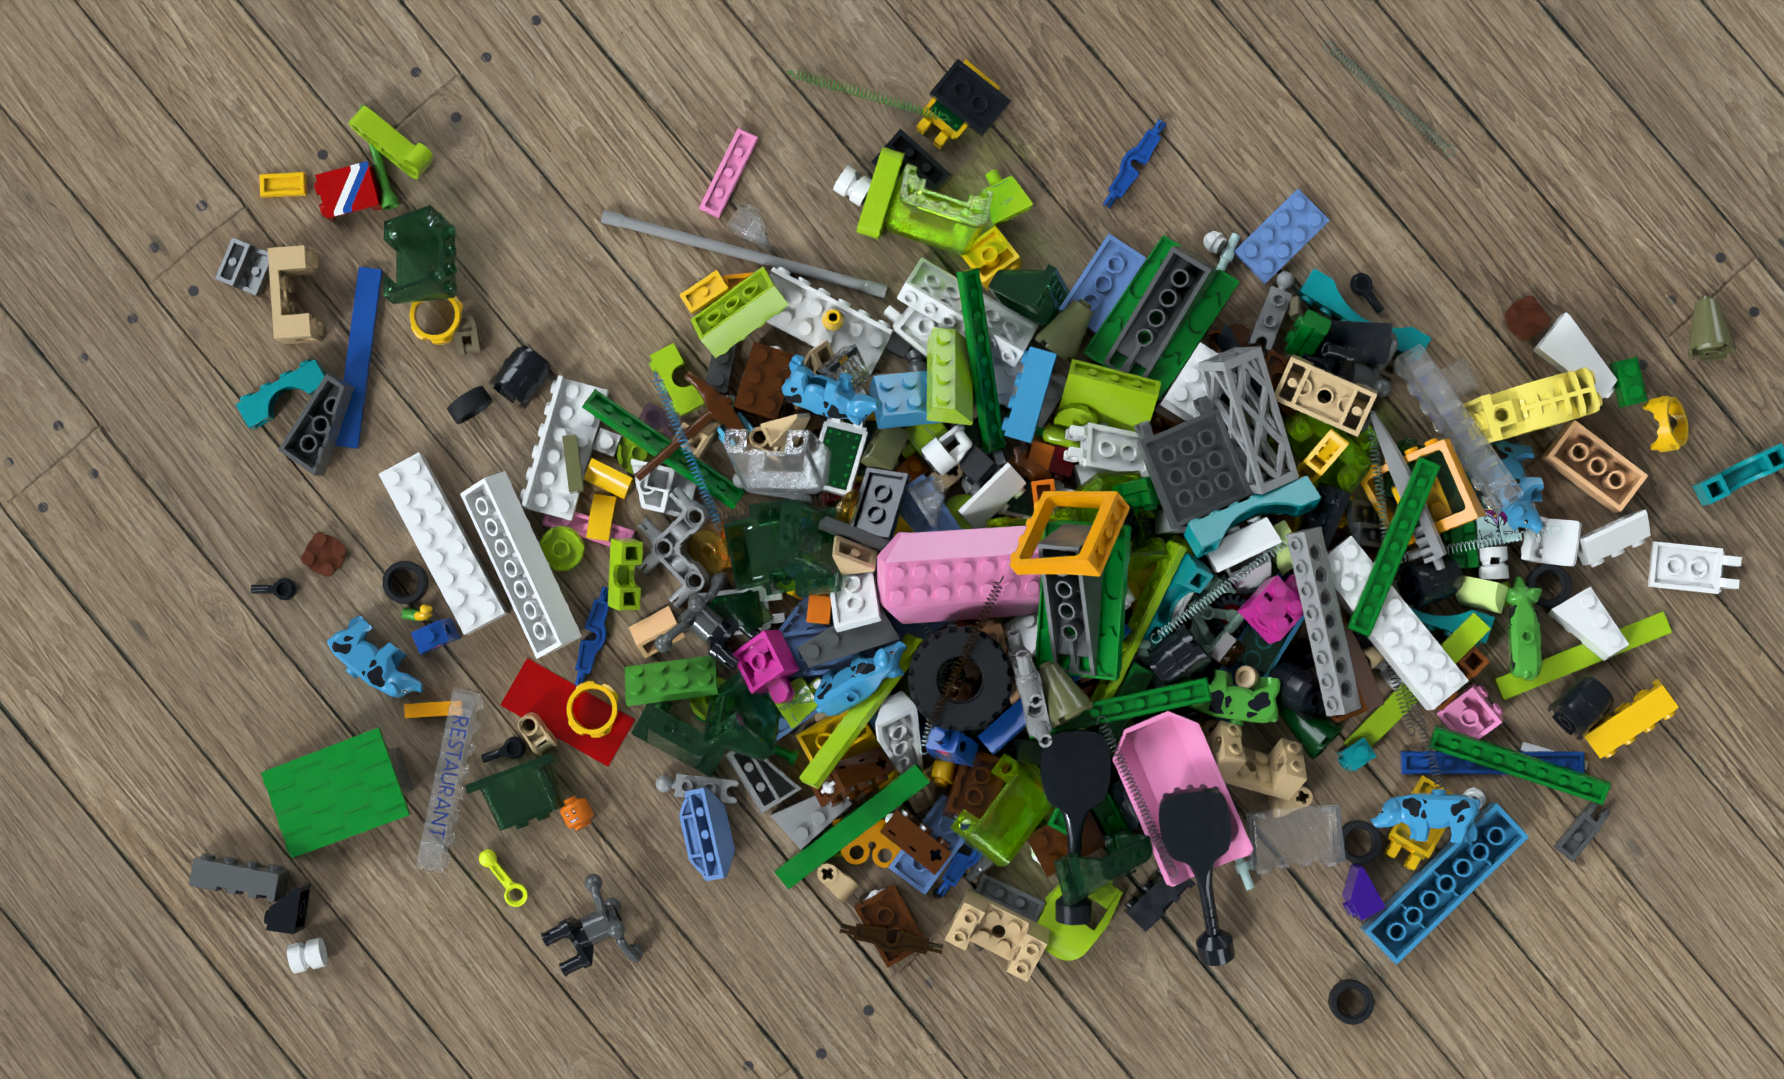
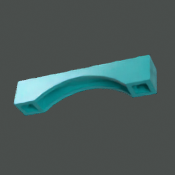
(1322, 292)
(1289, 499)
(1451, 623)

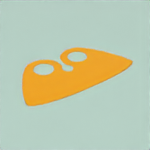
(872, 834)

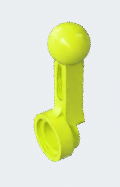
(488, 858)

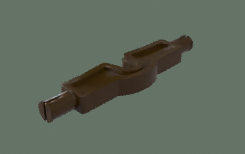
(878, 936)

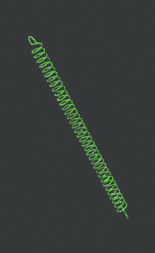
(869, 96)

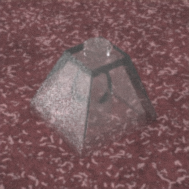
(750, 226)
(930, 499)

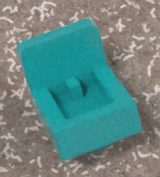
(1355, 755)

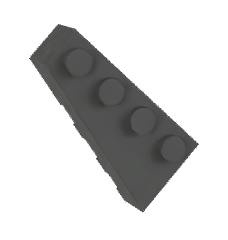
(318, 426)
(835, 645)
(239, 877)

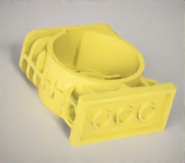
(1536, 405)

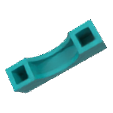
(259, 407)
(1740, 474)
(1189, 577)

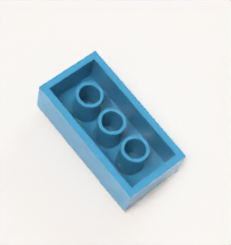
(1030, 394)
(902, 399)

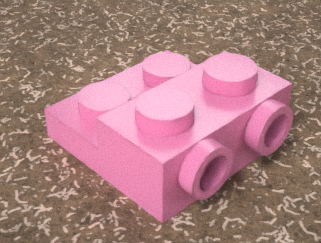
(1472, 712)

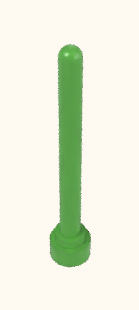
(388, 198)

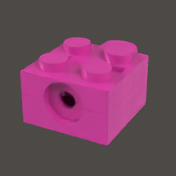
(1275, 611)
(767, 665)

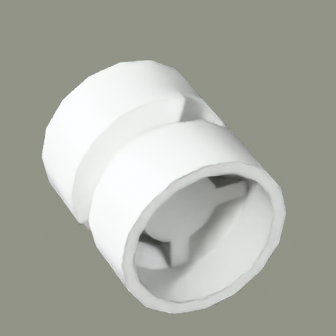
(853, 185)
(1493, 571)
(310, 954)

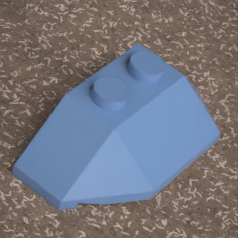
(707, 833)

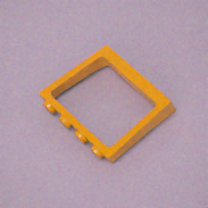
(1473, 506)
(1097, 545)

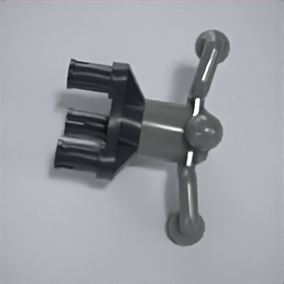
(1343, 364)
(707, 625)
(592, 929)

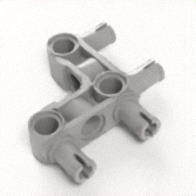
(676, 535)
(1029, 689)

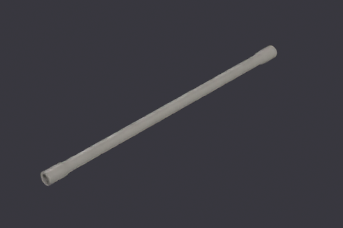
(620, 220)

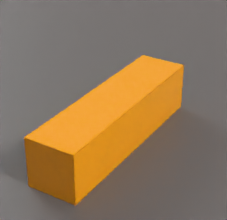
(426, 709)

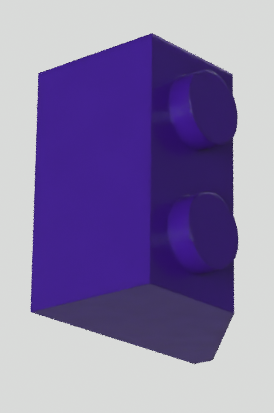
(1360, 894)

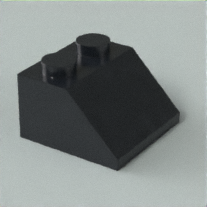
(289, 912)

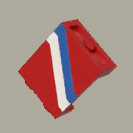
(347, 190)

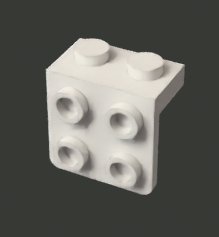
(1555, 548)

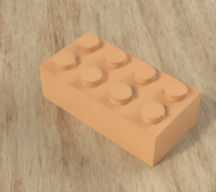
(1594, 466)

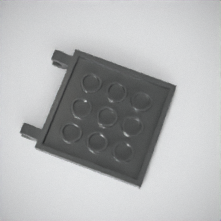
(1193, 465)

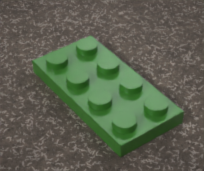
(670, 680)

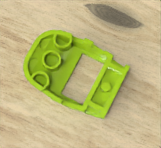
(1073, 941)

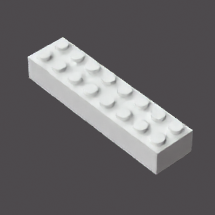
(443, 543)
(520, 564)
(1397, 632)

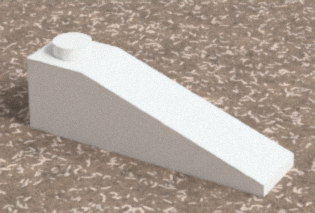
(899, 731)

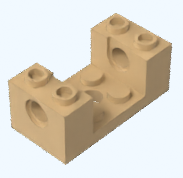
(286, 263)
(1348, 403)
(1272, 774)
(1020, 944)

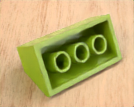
(739, 312)
(949, 378)

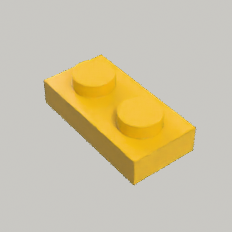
(704, 292)

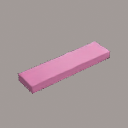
(728, 173)
(580, 524)

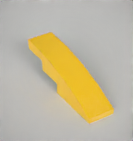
(1322, 456)

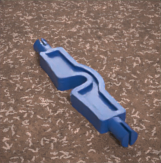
(1127, 173)
(588, 648)
(956, 869)

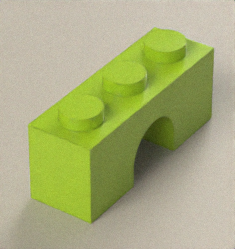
(666, 363)
(622, 590)

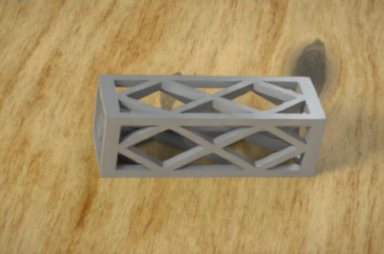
(1244, 360)

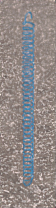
(688, 444)

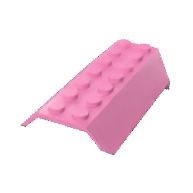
(952, 574)
(1170, 754)

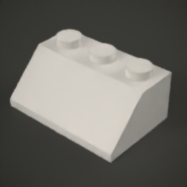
(993, 497)
(1613, 538)
(1243, 543)

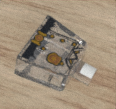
(847, 361)

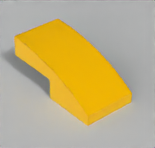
(601, 517)

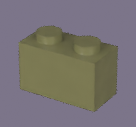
(885, 448)

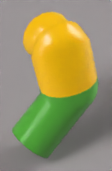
(417, 615)

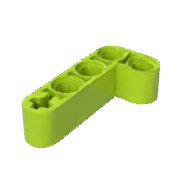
(389, 142)
(880, 193)

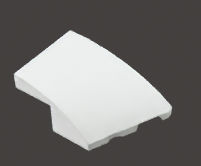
(657, 486)

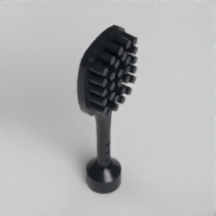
(1075, 780)
(1198, 832)

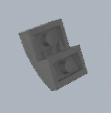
(244, 267)
(1363, 523)

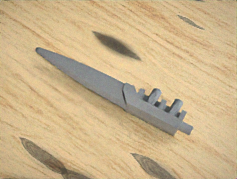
(1425, 532)

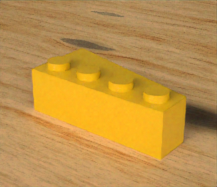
(1631, 719)

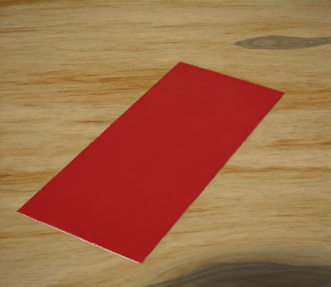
(548, 694)

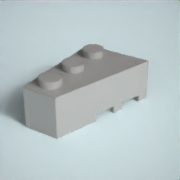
(762, 780)
(807, 819)

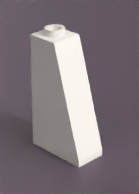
(1570, 350)

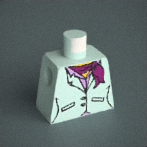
(1493, 525)

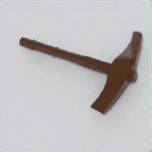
(717, 408)

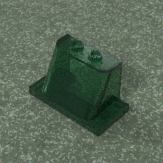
(1030, 293)
(754, 550)
(807, 551)
(741, 721)
(675, 737)
(521, 792)
(1085, 876)

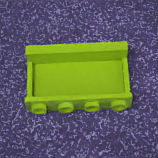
(1111, 394)

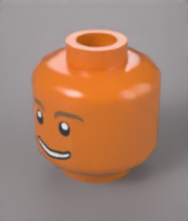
(576, 813)

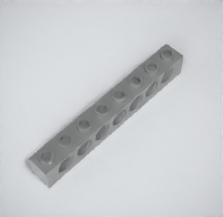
(1323, 621)

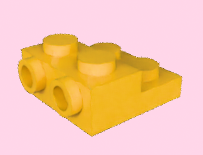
(991, 254)

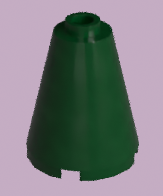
(1312, 734)

